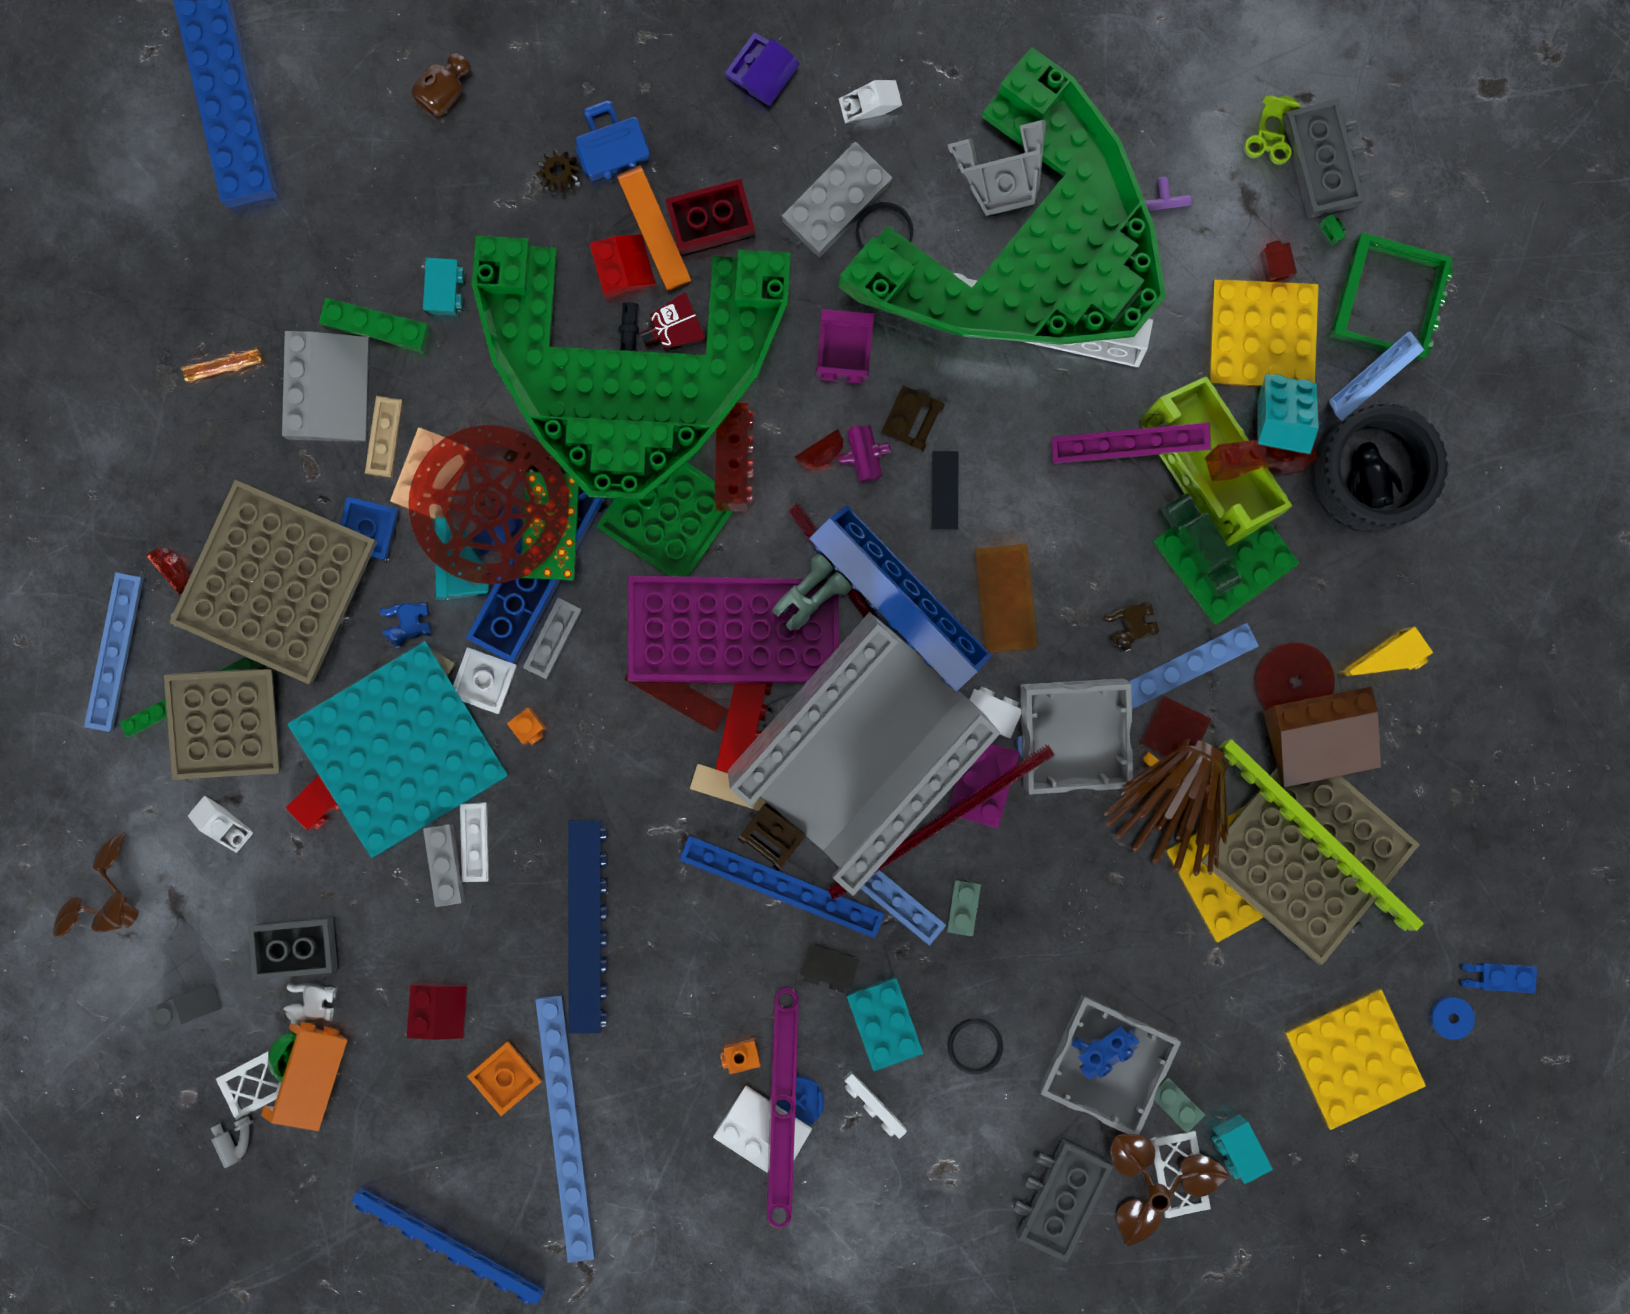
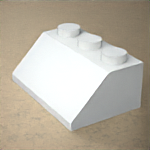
(747, 1128)

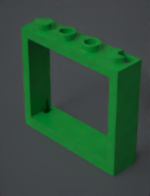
(1436, 298)

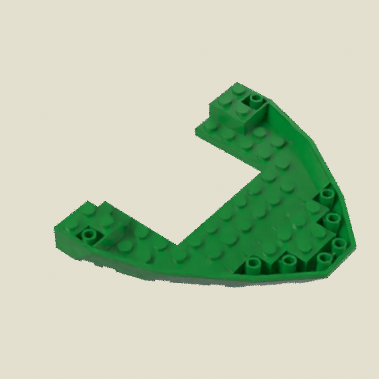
(1075, 268)
(620, 415)

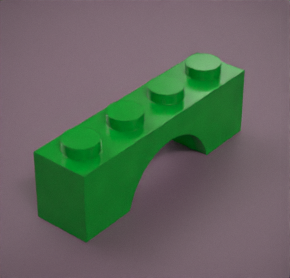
(375, 324)

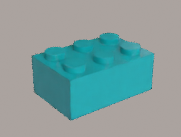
(1287, 413)
(884, 1023)

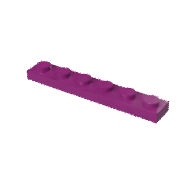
(1131, 443)

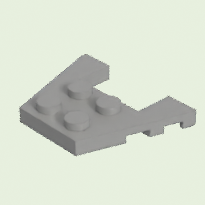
(1008, 181)

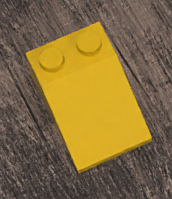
(1400, 651)

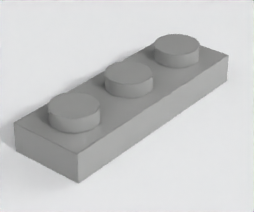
(552, 638)

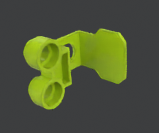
(1270, 140)

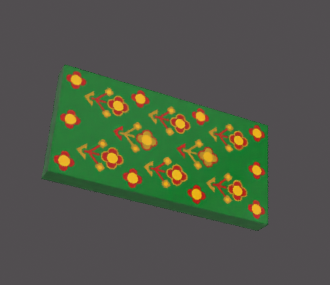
(562, 561)

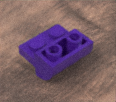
(762, 68)

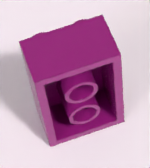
(988, 766)

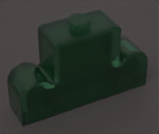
(1203, 544)

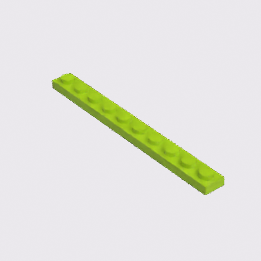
(1313, 829)

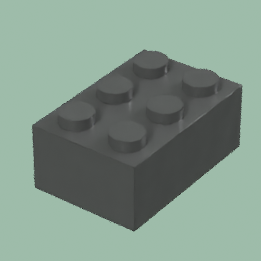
(292, 948)

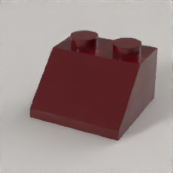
(436, 1011)

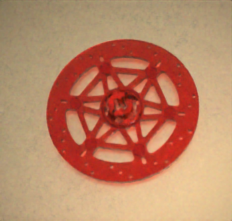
(520, 465)

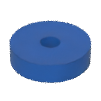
(1464, 1018)

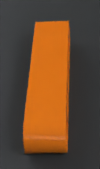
(653, 228)

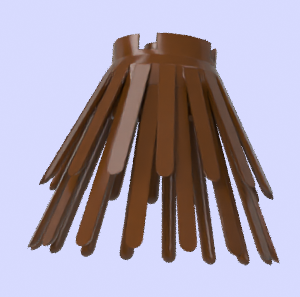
(1192, 777)

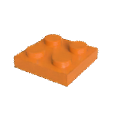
(504, 1078)

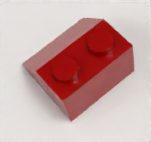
(622, 264)

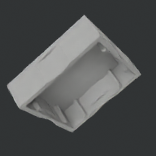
(1086, 730)
(1129, 1090)

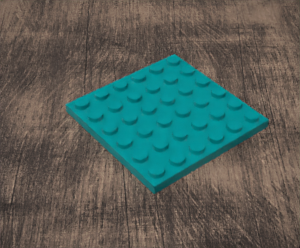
(397, 749)

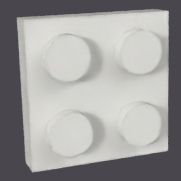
(484, 680)

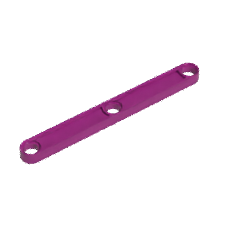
(782, 1126)

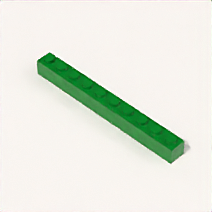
(158, 713)

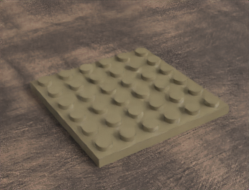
(273, 582)
(1292, 880)

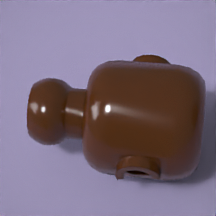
(440, 85)

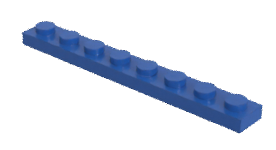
(781, 886)
(457, 1252)

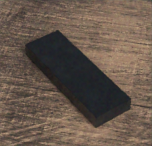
(945, 490)

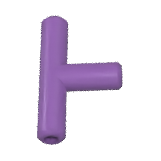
(1165, 200)

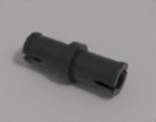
(628, 326)

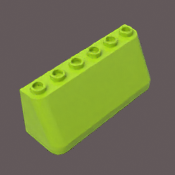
(1233, 504)

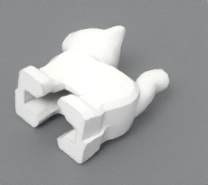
(313, 1007)

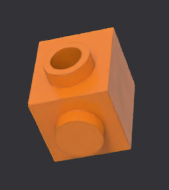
(527, 727)
(740, 1056)

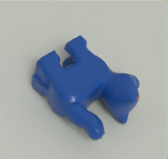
(410, 623)

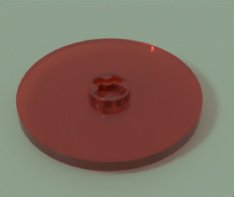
(1288, 662)

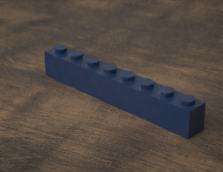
(585, 926)

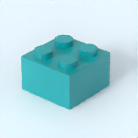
(1242, 1149)

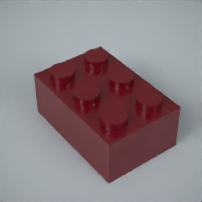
(710, 216)

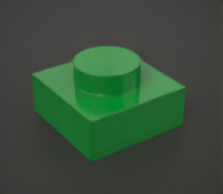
(1333, 229)

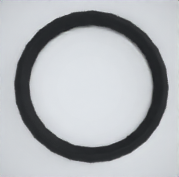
(968, 1070)

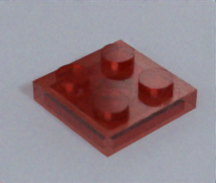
(1172, 725)

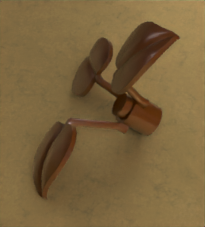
(114, 912)
(1133, 1153)

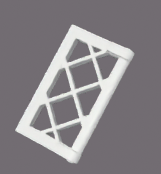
(242, 1071)
(1159, 1165)

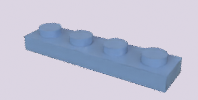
(903, 907)

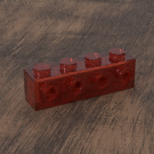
(732, 460)

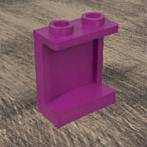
(844, 345)

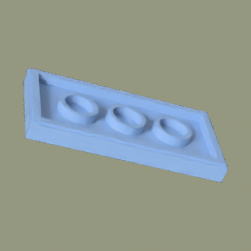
(1375, 375)

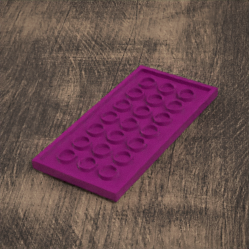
(724, 631)

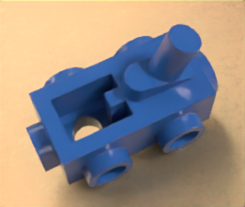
(1101, 1055)

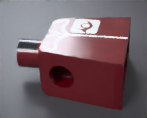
(674, 326)

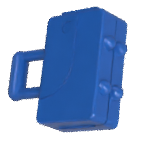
(610, 147)

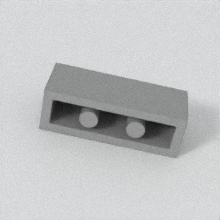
(444, 865)

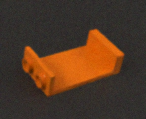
(307, 1077)

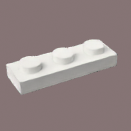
(874, 1105)

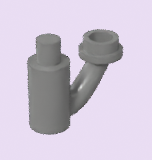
(225, 1146)

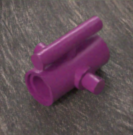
(864, 453)

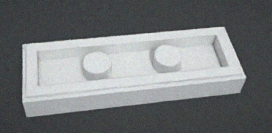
(474, 842)

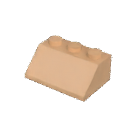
(421, 445)

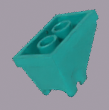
(447, 585)

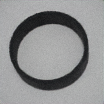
(883, 205)

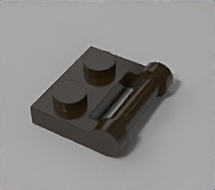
(904, 415)
(777, 831)

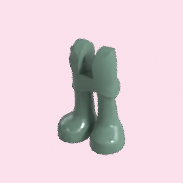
(820, 570)

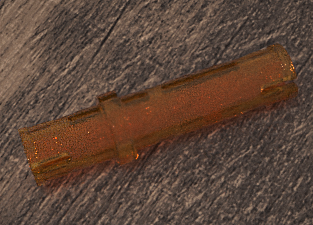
(232, 361)

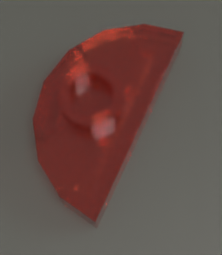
(822, 451)
(170, 567)

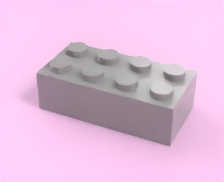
(837, 199)

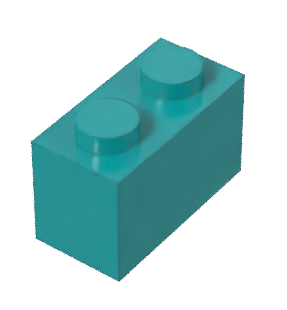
(443, 286)

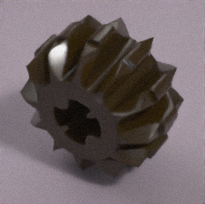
(568, 171)

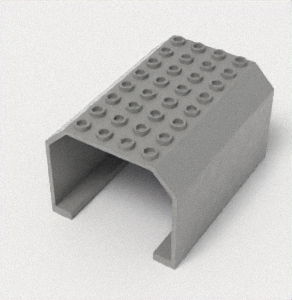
(864, 751)

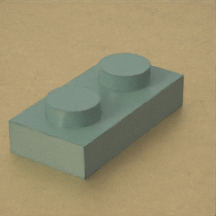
(963, 908)
(1177, 1105)

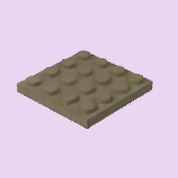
(222, 723)

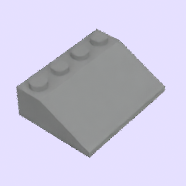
(325, 386)

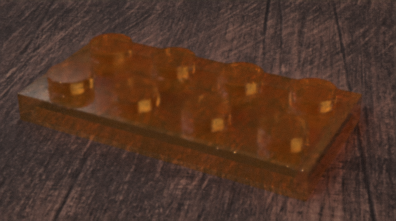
(1006, 598)

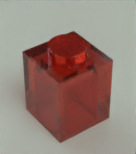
(1278, 261)

